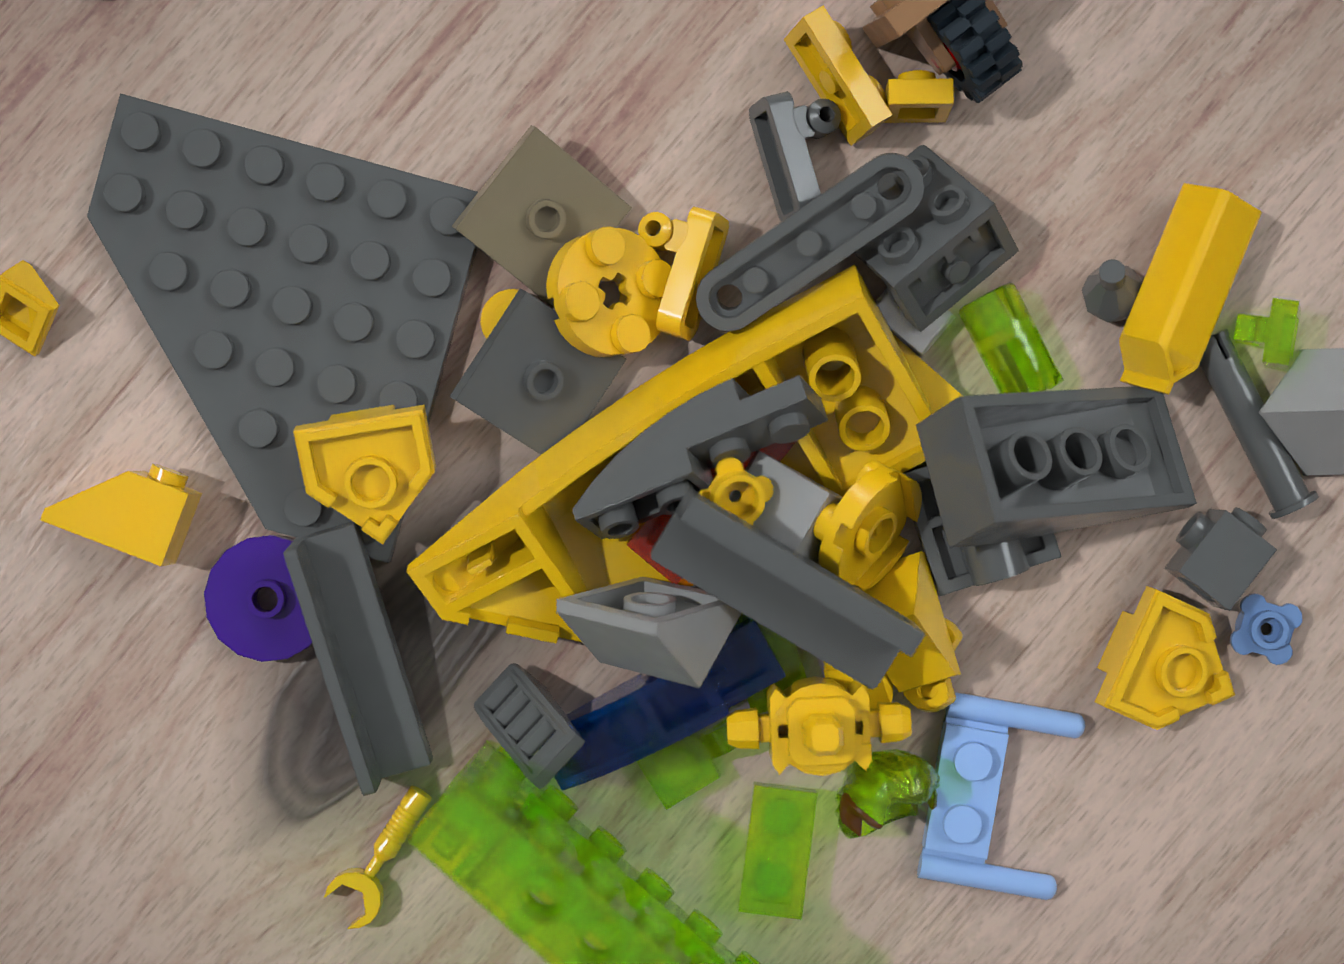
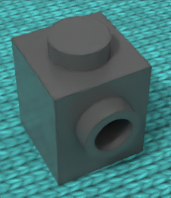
(1220, 555)

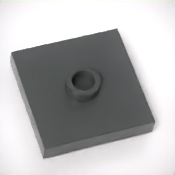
(533, 378)

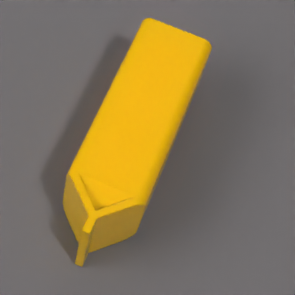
(1185, 286)

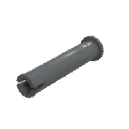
(1262, 447)

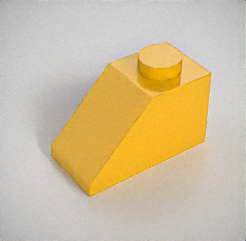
(132, 513)

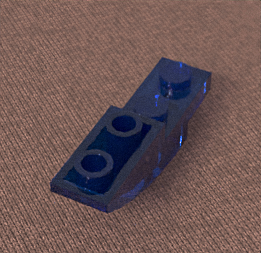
(657, 712)

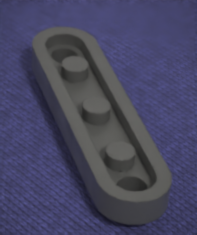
(810, 242)

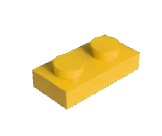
(836, 74)

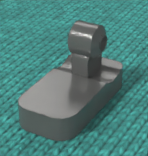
(781, 138)

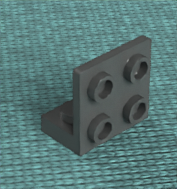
(941, 246)

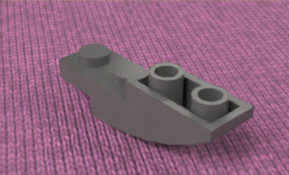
(684, 447)

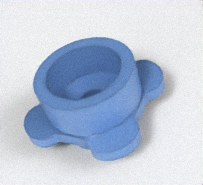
(1248, 633)

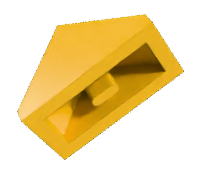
(912, 593)

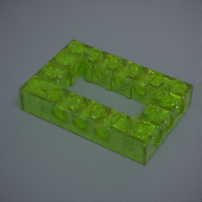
(509, 843)

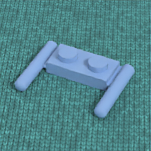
(970, 779)

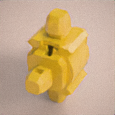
(819, 726)

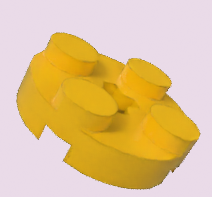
(574, 285)
(865, 527)

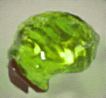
(884, 792)

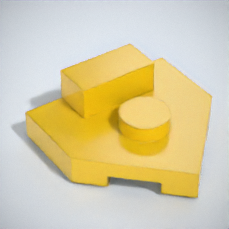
(367, 464)
(1162, 662)

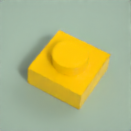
(919, 98)

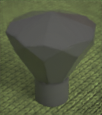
(1111, 291)

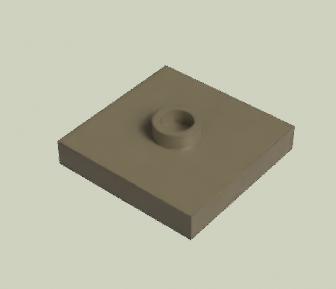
(535, 207)

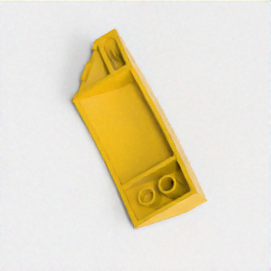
(523, 543)

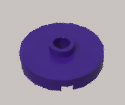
(234, 606)

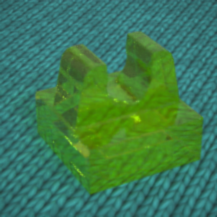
(1273, 333)

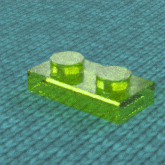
(777, 850)

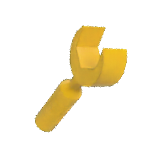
(385, 848)

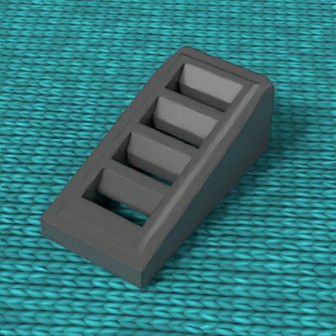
(523, 718)

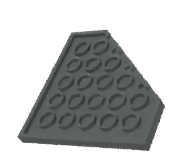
(281, 286)

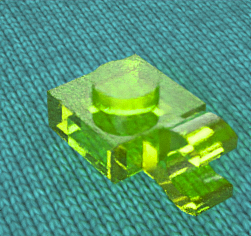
(686, 764)

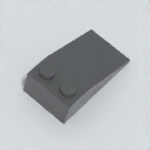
(1051, 462)

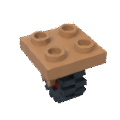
(955, 37)

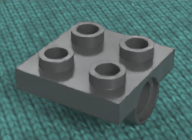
(972, 565)

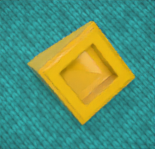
(25, 307)

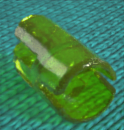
(1010, 342)

